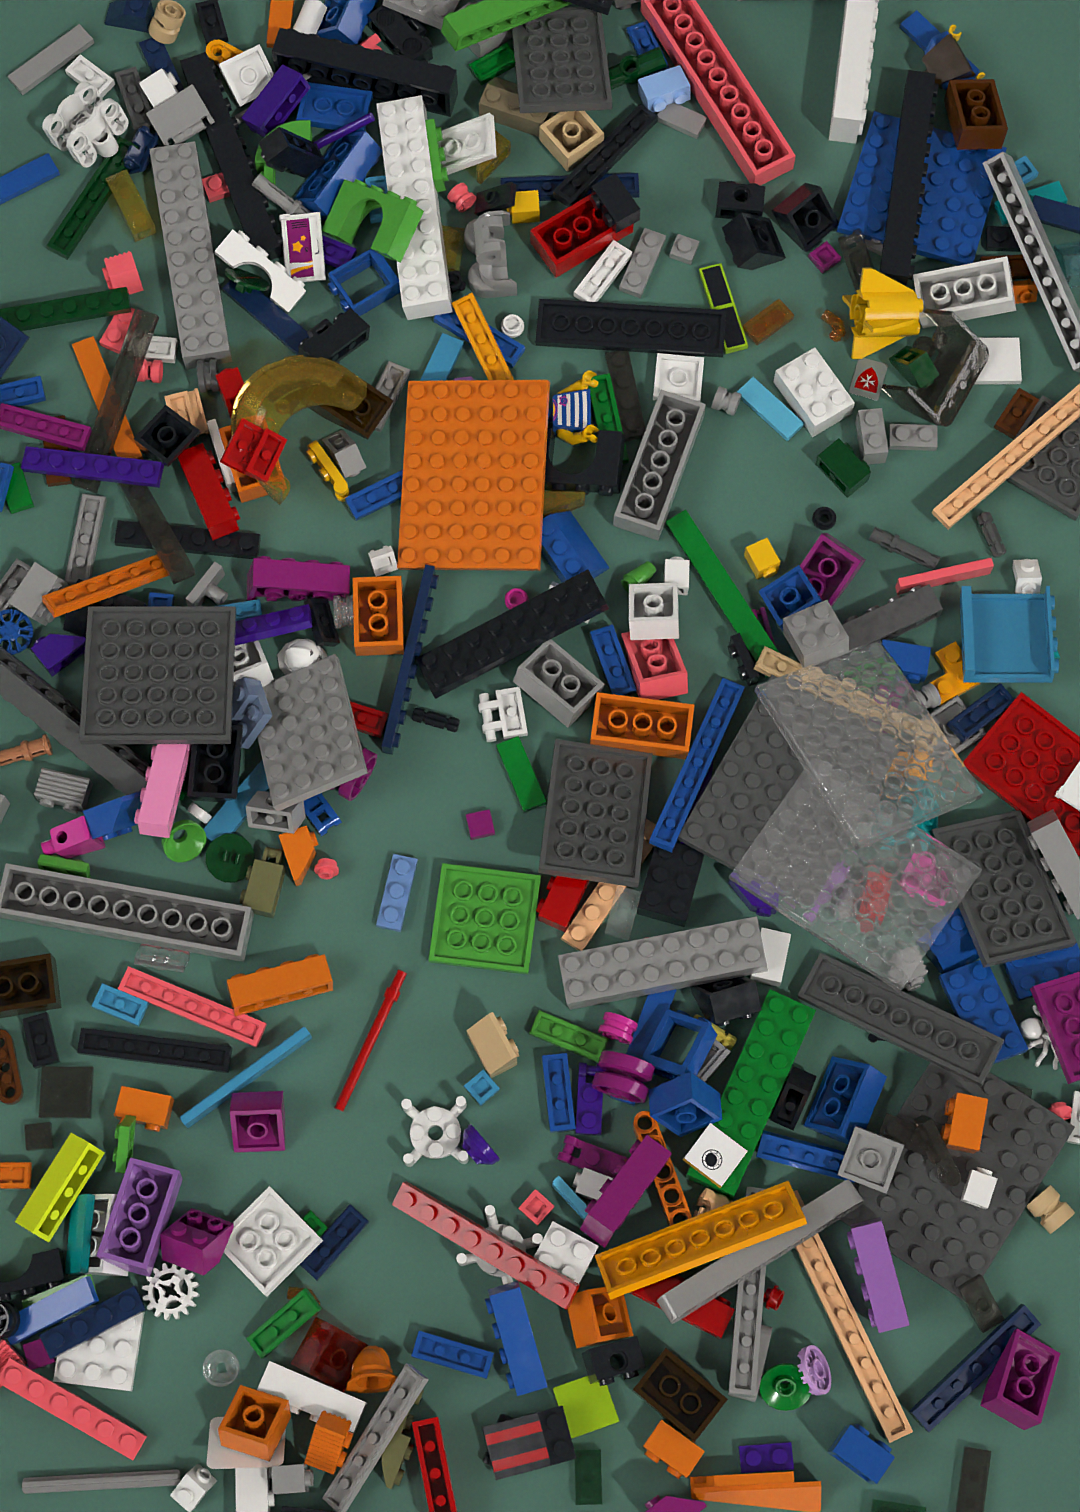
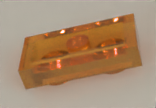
(768, 321)

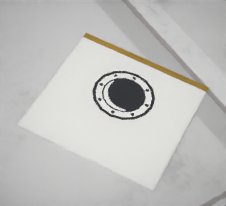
(715, 1155)

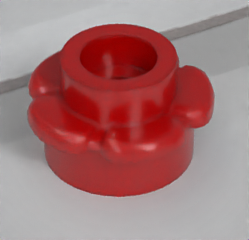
(773, 1298)

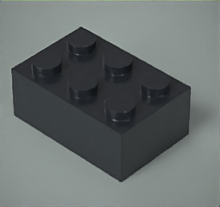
(670, 884)

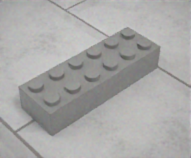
(659, 465)

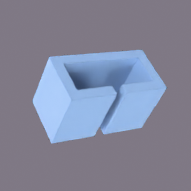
(663, 89)

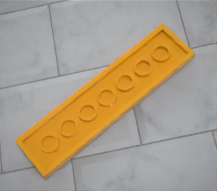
(700, 1239)

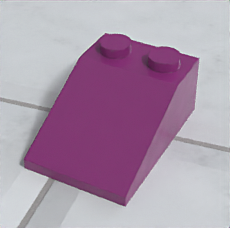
(831, 567)
(1021, 1381)

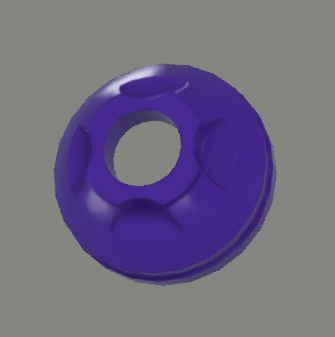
(477, 1147)

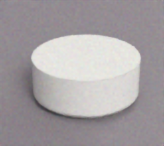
(199, 813)

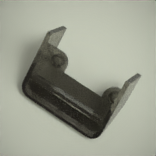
(959, 366)

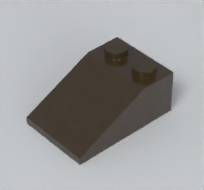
(362, 419)

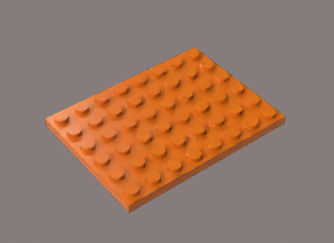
(474, 475)

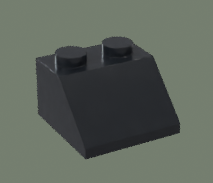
(806, 216)
(753, 241)
(727, 999)

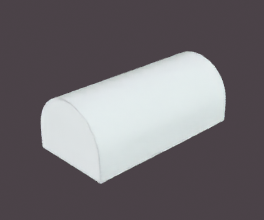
(310, 17)

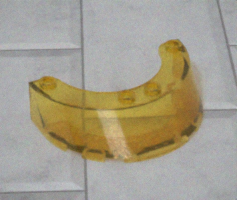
(287, 387)

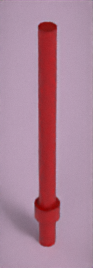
(391, 995)

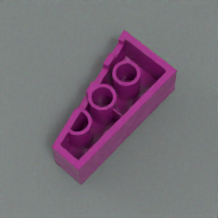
(296, 579)
(625, 1190)

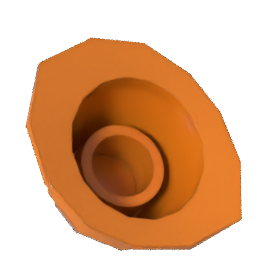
(371, 1372)

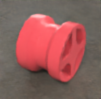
(461, 197)

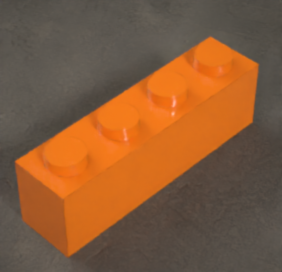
(279, 984)

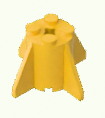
(881, 312)

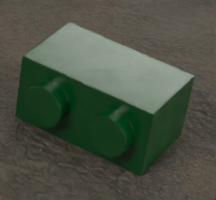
(843, 467)

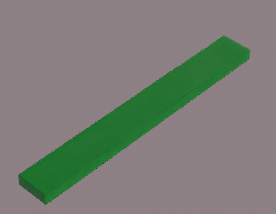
(720, 584)

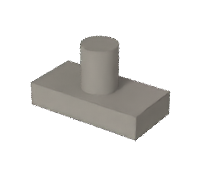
(208, 587)

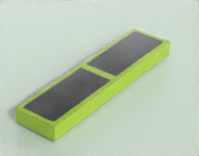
(720, 298)

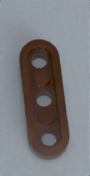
(12, 1077)

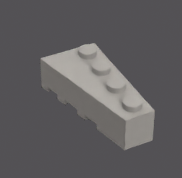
(1058, 857)

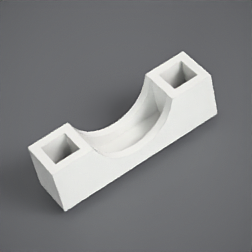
(237, 251)

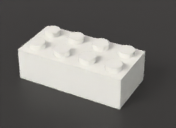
(967, 290)

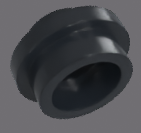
(824, 512)

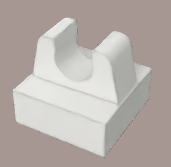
(383, 560)

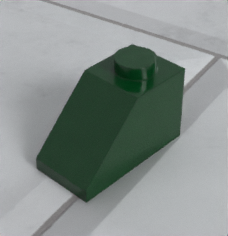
(915, 366)

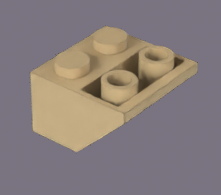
(492, 1045)

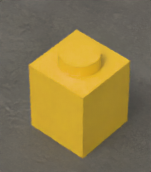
(526, 207)
(762, 559)

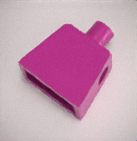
(72, 840)

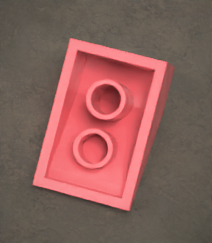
(655, 667)

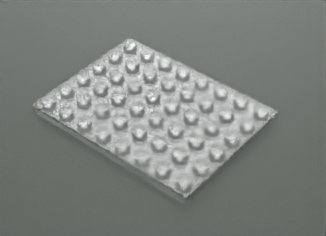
(868, 744)
(867, 903)

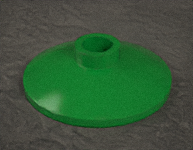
(780, 1395)

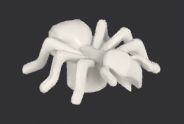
(1036, 1033)

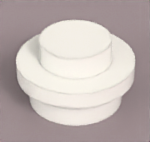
(512, 326)

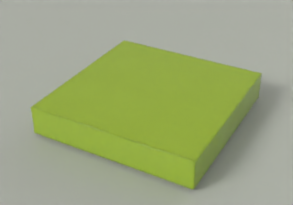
(586, 1406)

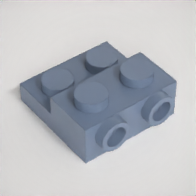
(250, 709)

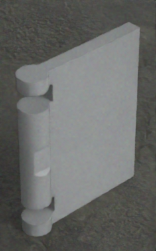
(180, 116)

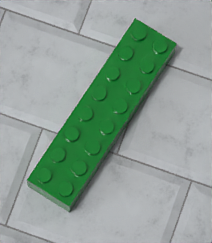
(759, 1079)

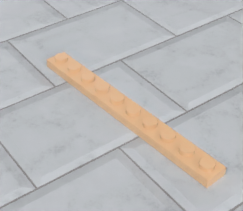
(1009, 460)
(853, 1337)

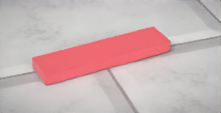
(945, 575)

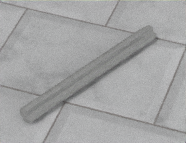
(101, 1481)

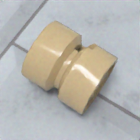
(166, 21)
(1050, 1209)

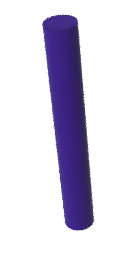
(345, 130)

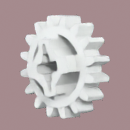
(164, 1302)

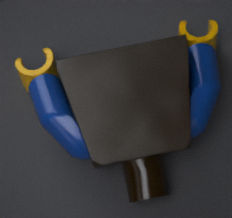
(947, 60)

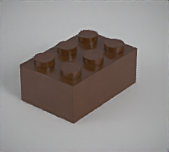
(975, 114)

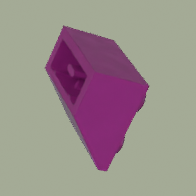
(196, 1241)

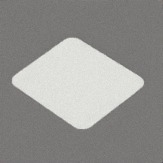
(225, 1458)

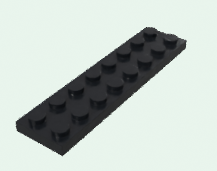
(631, 327)
(512, 633)

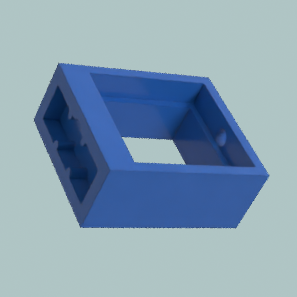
(356, 266)
(697, 1052)

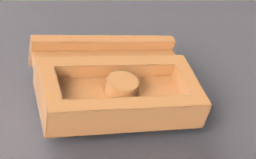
(189, 407)

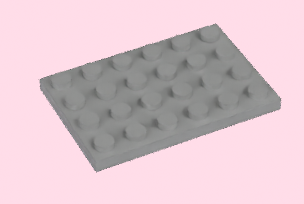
(311, 736)

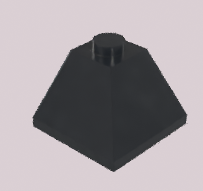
(166, 436)

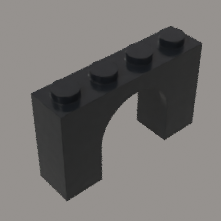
(600, 477)

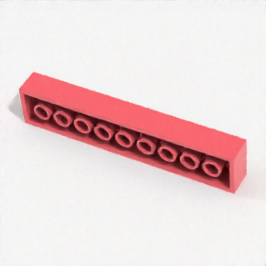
(720, 88)

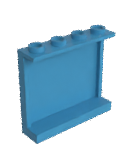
(1008, 637)

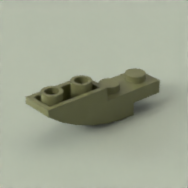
(398, 1450)

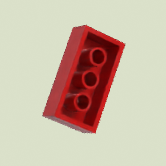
(573, 236)

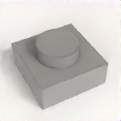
(684, 249)

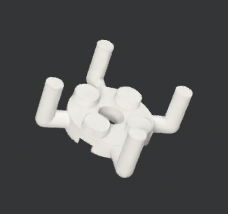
(424, 1121)
(507, 1233)

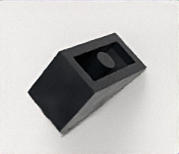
(793, 1098)

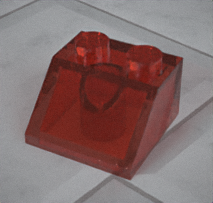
(328, 1353)

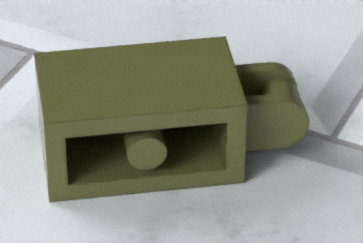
(264, 883)

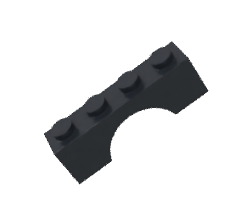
(45, 1270)

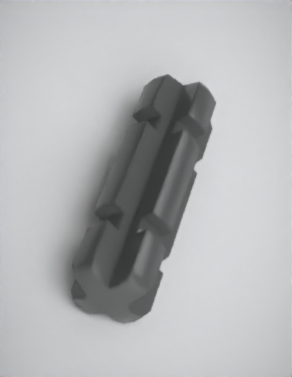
(991, 534)

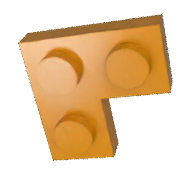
(951, 682)

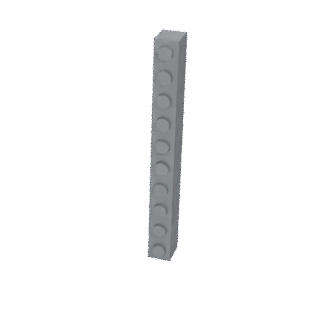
(1037, 252)

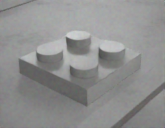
(870, 1159)

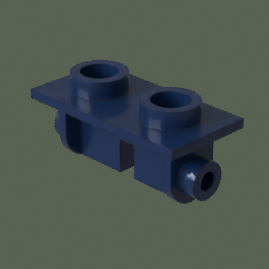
(137, 159)

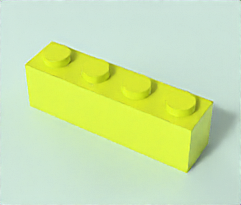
(59, 1187)

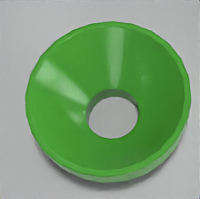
(189, 845)

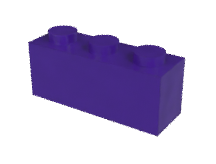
(276, 101)

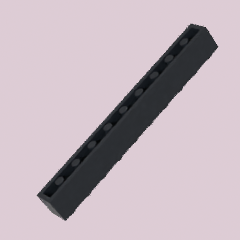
(231, 158)
(908, 175)

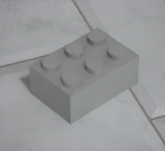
(558, 682)

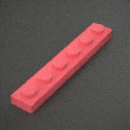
(192, 1007)
(71, 1408)

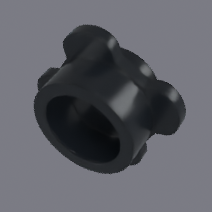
(455, 276)

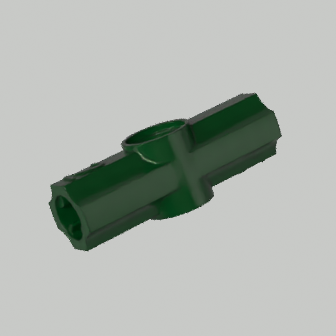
(644, 64)

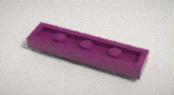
(44, 427)

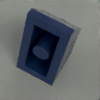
(130, 14)

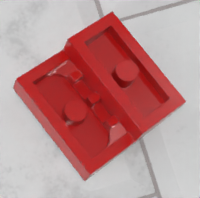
(253, 450)

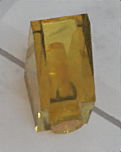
(503, 150)

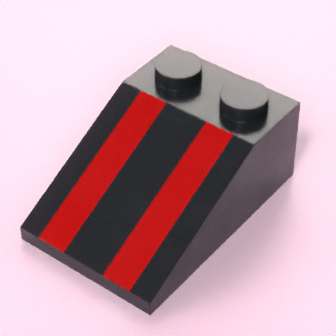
(529, 1442)

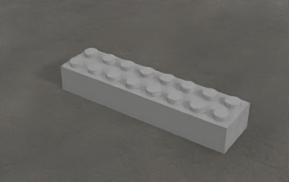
(662, 963)

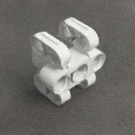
(87, 124)

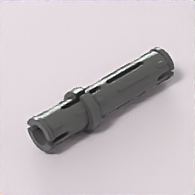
(901, 547)

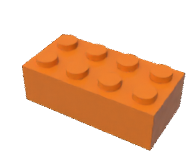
(642, 725)

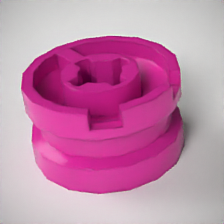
(618, 1027)

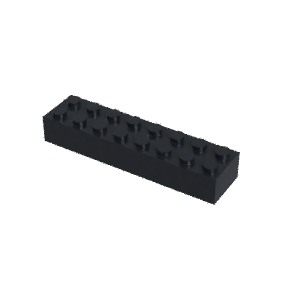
(366, 69)

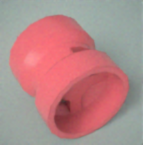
(151, 371)

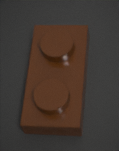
(1016, 413)

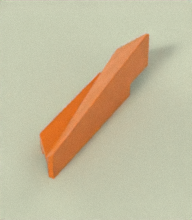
(760, 1490)

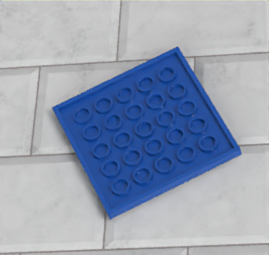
(953, 198)

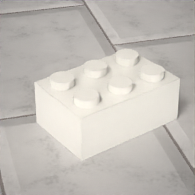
(813, 392)

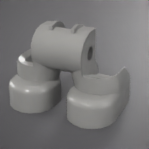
(483, 238)

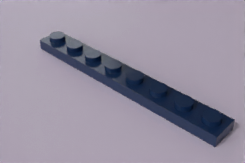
(408, 669)

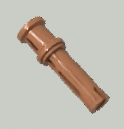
(26, 750)

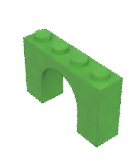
(357, 200)

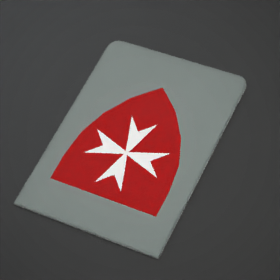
(868, 378)

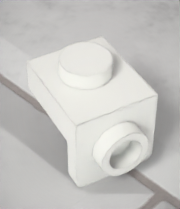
(1027, 576)
(193, 1487)

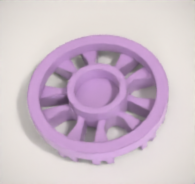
(815, 1370)

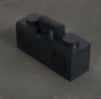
(399, 36)
(290, 151)
(335, 339)

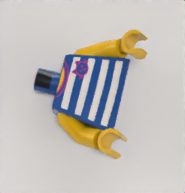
(573, 411)

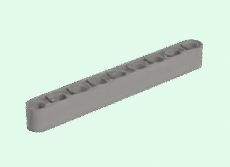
(745, 1262)

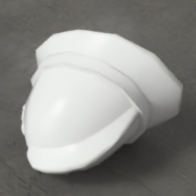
(299, 654)

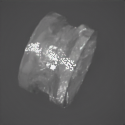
(343, 611)
(221, 1379)

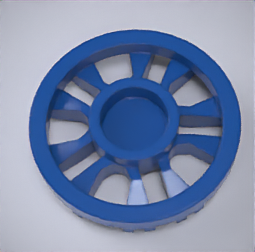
(11, 631)

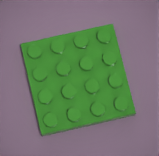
(484, 918)

